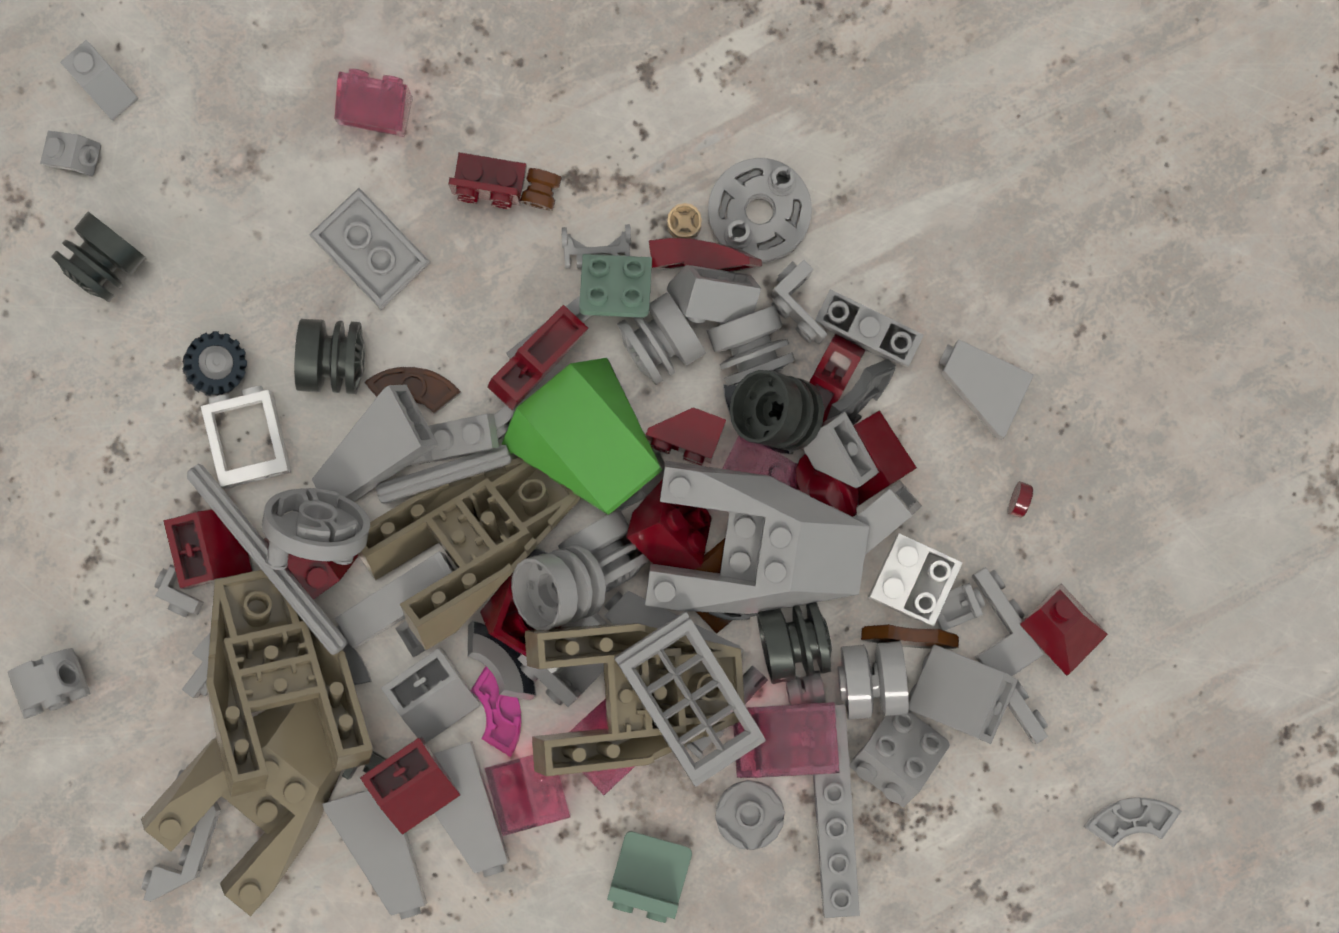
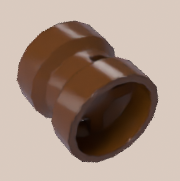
(540, 192)

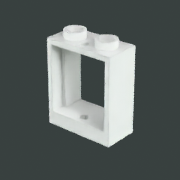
(256, 471)

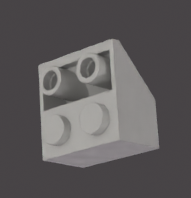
(713, 294)
(430, 695)

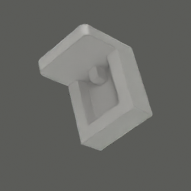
(70, 152)
(179, 601)
(961, 606)

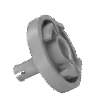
(779, 187)
(318, 528)

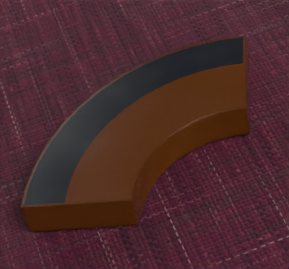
(910, 636)

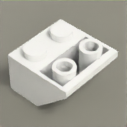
(915, 579)

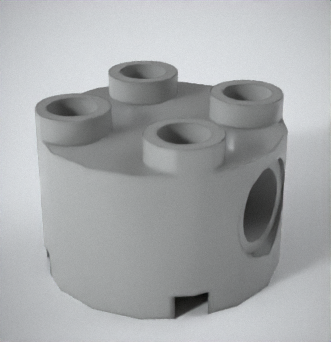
(48, 682)

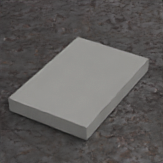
(369, 248)

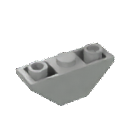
(868, 329)

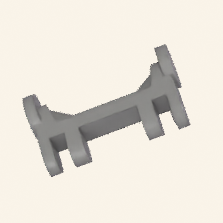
(573, 247)

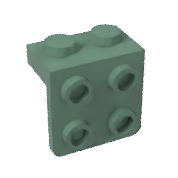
(615, 285)
(649, 876)

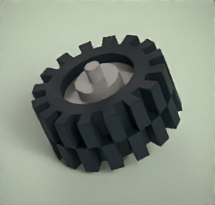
(214, 363)

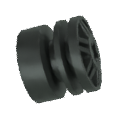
(97, 257)
(328, 356)
(776, 410)
(794, 642)

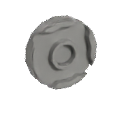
(749, 815)

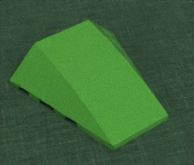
(584, 435)

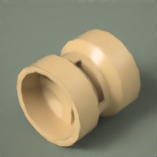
(684, 217)

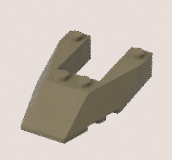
(484, 528)
(267, 660)
(631, 733)
(287, 810)

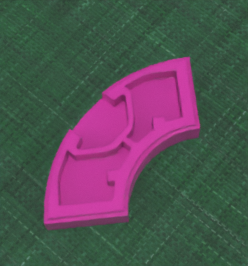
(502, 714)

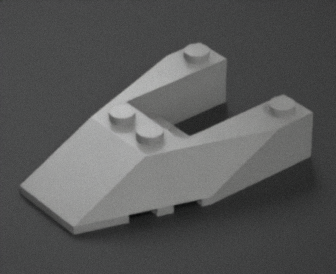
(776, 547)

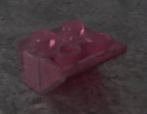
(372, 102)
(525, 797)

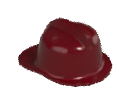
(826, 488)

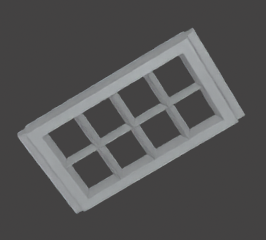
(655, 644)

